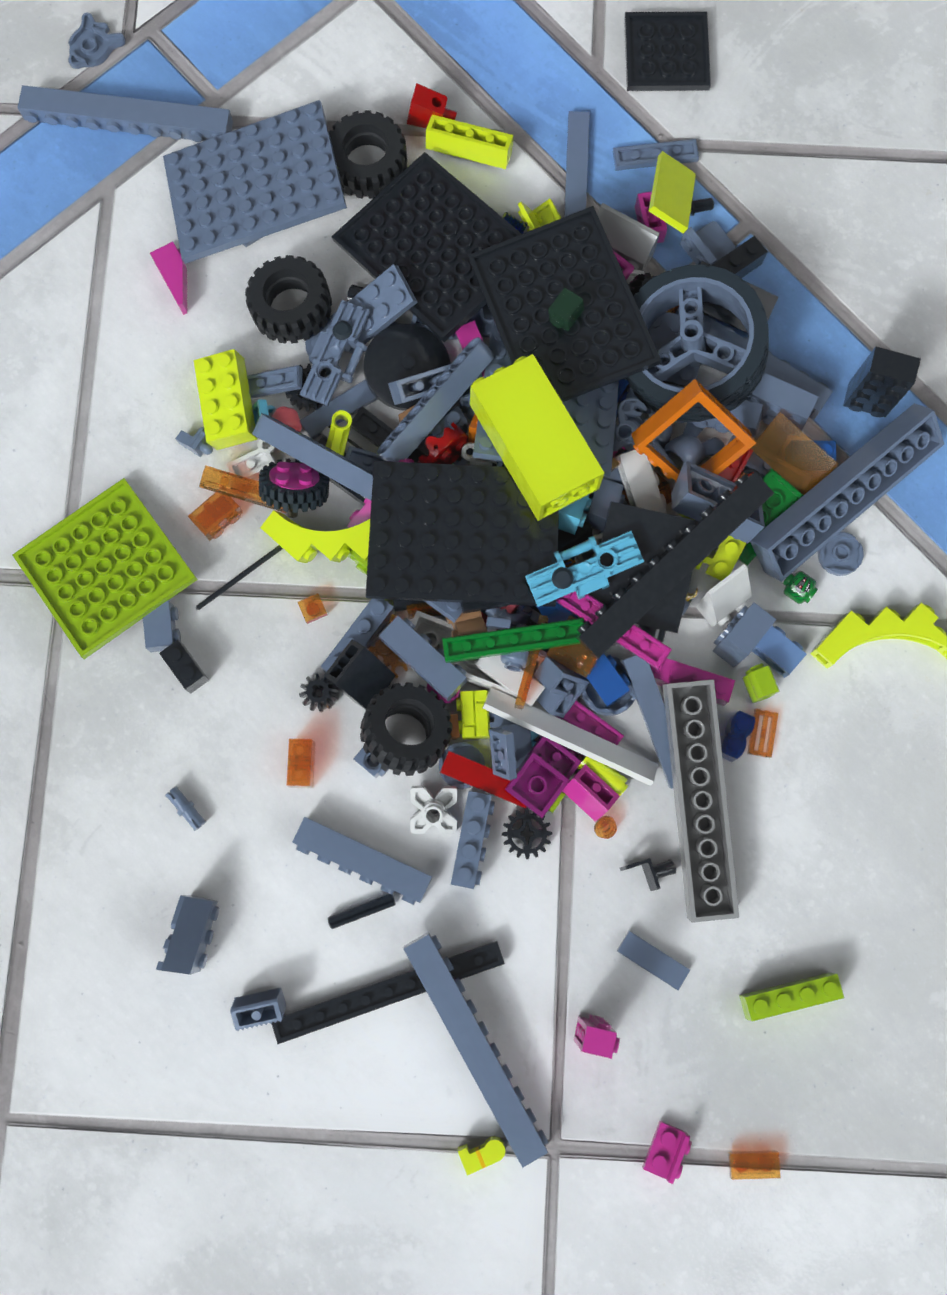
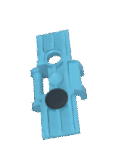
(586, 576)

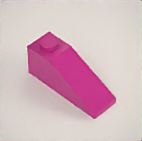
(173, 271)

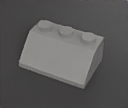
(628, 237)

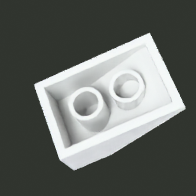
(726, 597)

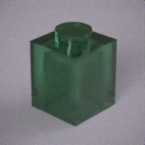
(565, 309)

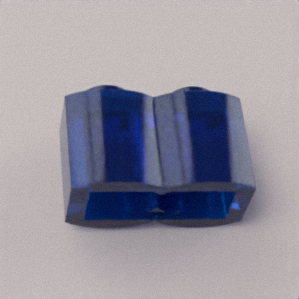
(736, 731)

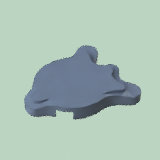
(92, 44)

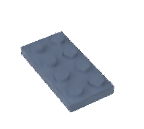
(386, 299)

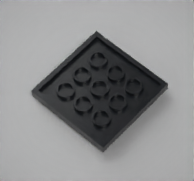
(667, 51)

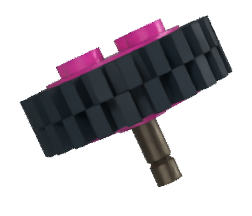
(292, 486)

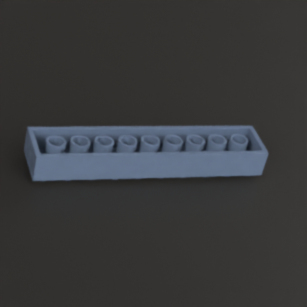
(847, 492)

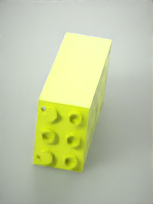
(535, 436)

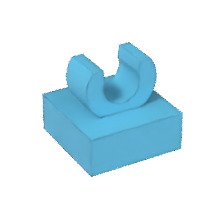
(261, 407)

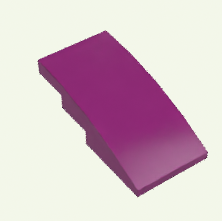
(544, 774)

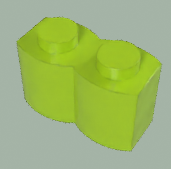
(760, 683)

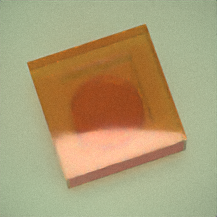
(312, 608)

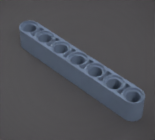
(436, 402)
(314, 455)

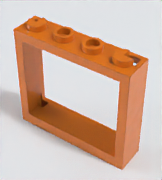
(675, 408)

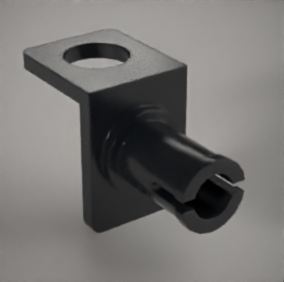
(653, 872)

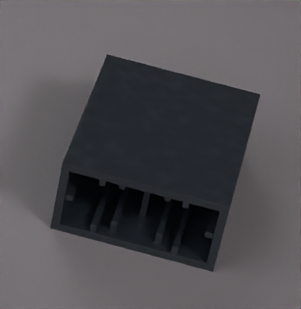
(652, 533)

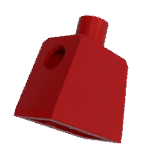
(425, 104)

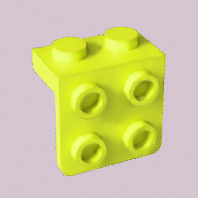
(539, 216)

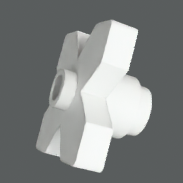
(441, 802)

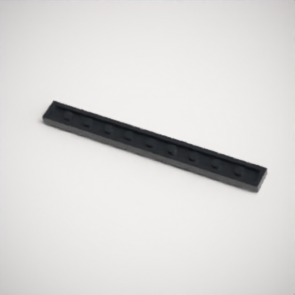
(380, 995)

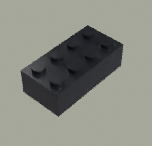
(881, 382)

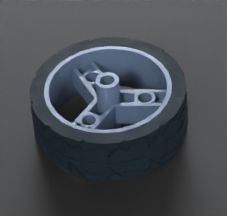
(689, 288)

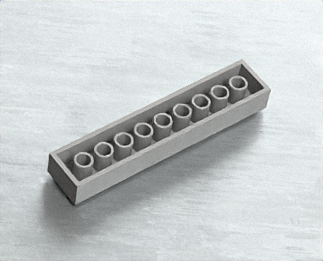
(700, 801)

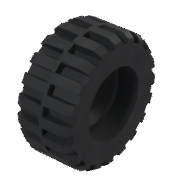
(363, 130)
(281, 276)
(418, 704)

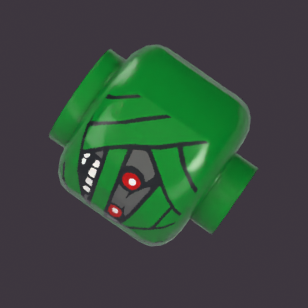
(800, 587)

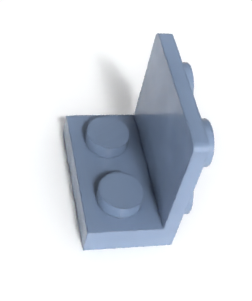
(508, 749)

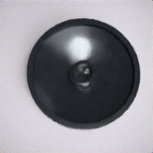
(398, 354)

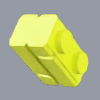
(475, 719)

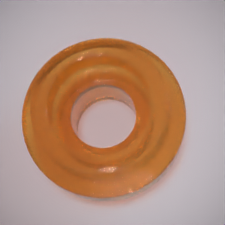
(605, 827)

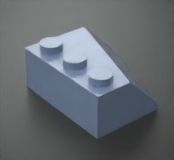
(190, 936)

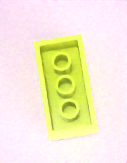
(225, 399)

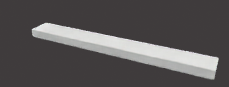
(571, 737)

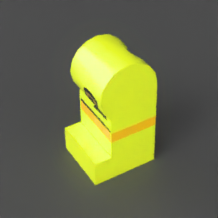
(483, 1155)

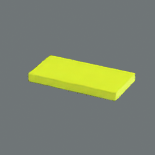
(672, 192)

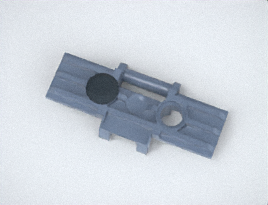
(328, 350)

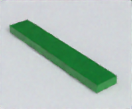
(511, 640)

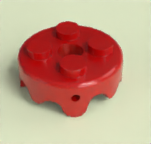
(449, 446)

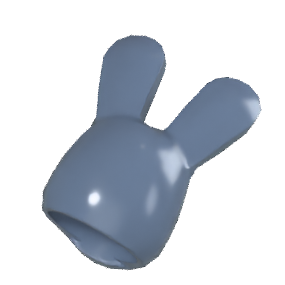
(690, 448)

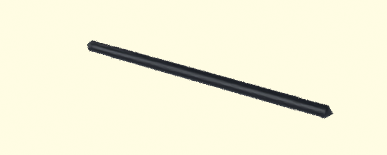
(236, 579)

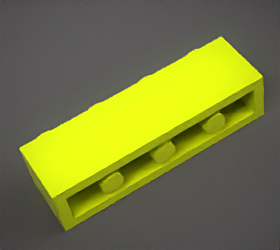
(469, 141)

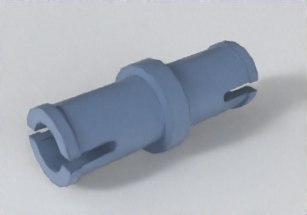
(185, 808)

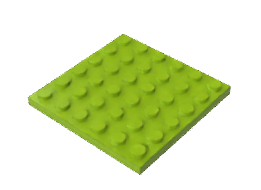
(104, 568)

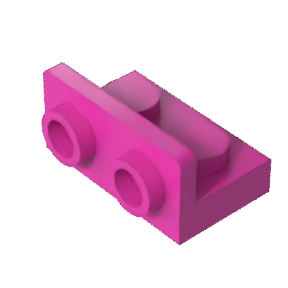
(667, 1152)

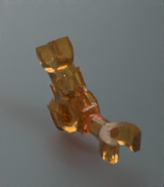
(388, 655)

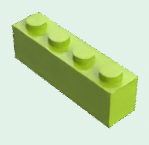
(791, 996)

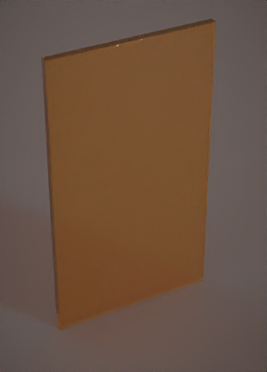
(793, 454)

